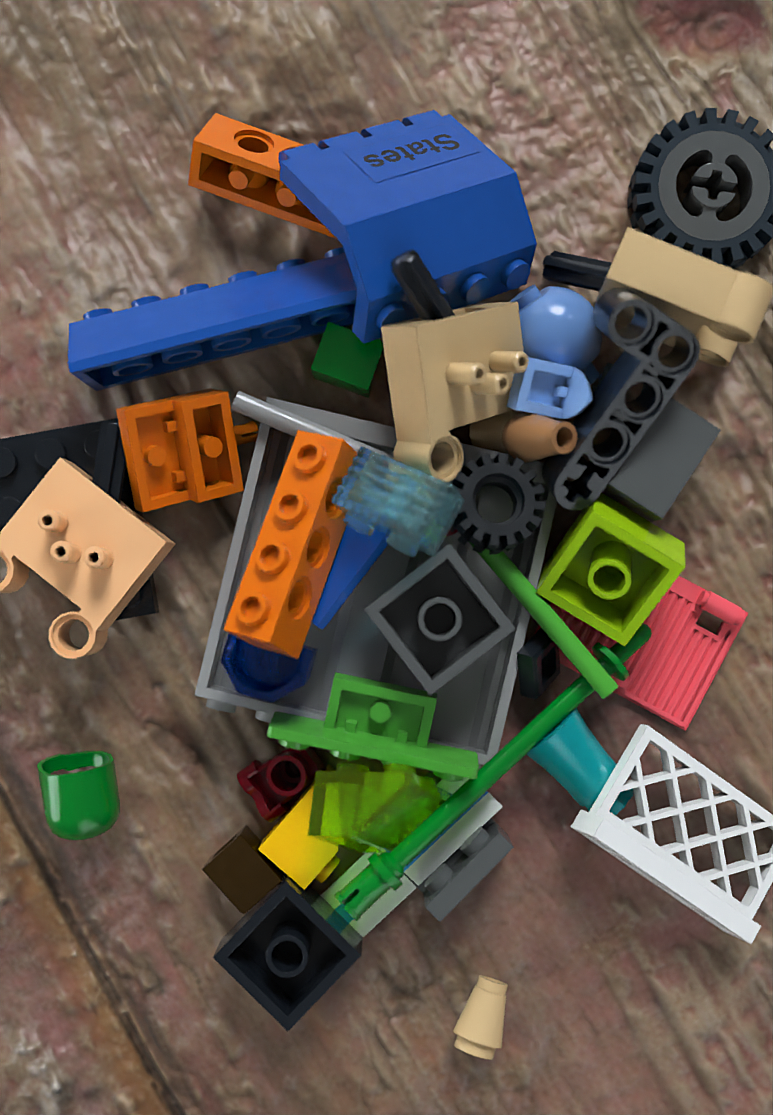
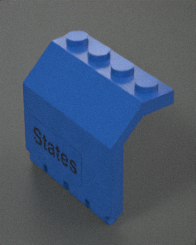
(420, 190)

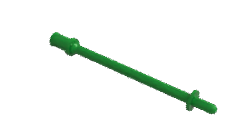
(388, 867)

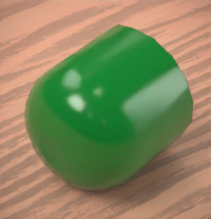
(83, 801)

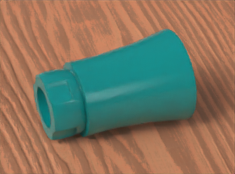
(578, 762)

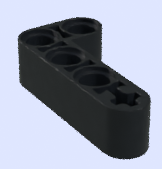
(609, 409)

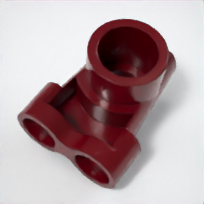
(274, 783)

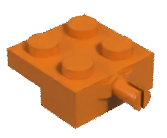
(183, 448)

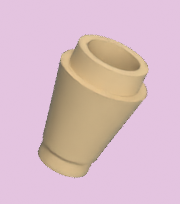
(482, 1019)

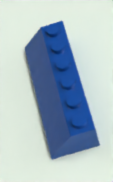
(212, 321)

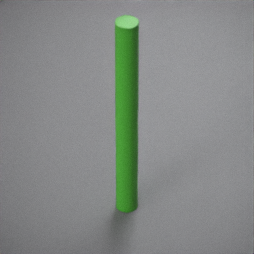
(550, 622)

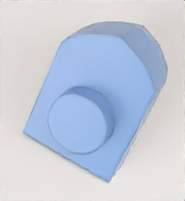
(550, 390)

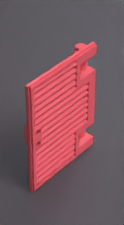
(680, 657)

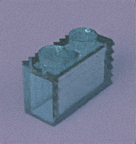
(397, 501)

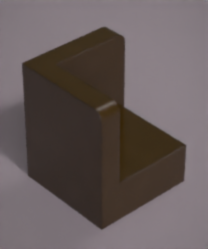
(243, 870)

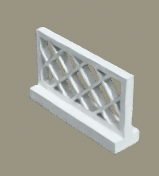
(657, 862)

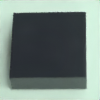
(537, 665)

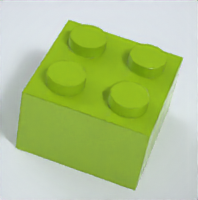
(611, 568)

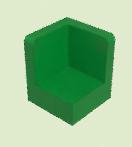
(346, 360)

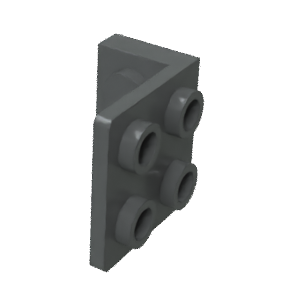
(464, 868)

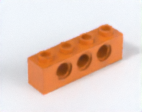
(245, 168)
(293, 548)

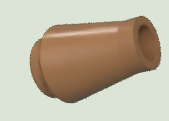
(537, 437)

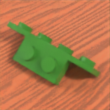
(376, 723)

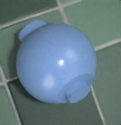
(559, 328)

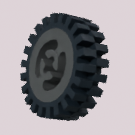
(726, 157)

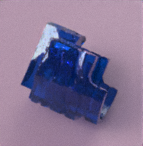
(264, 672)

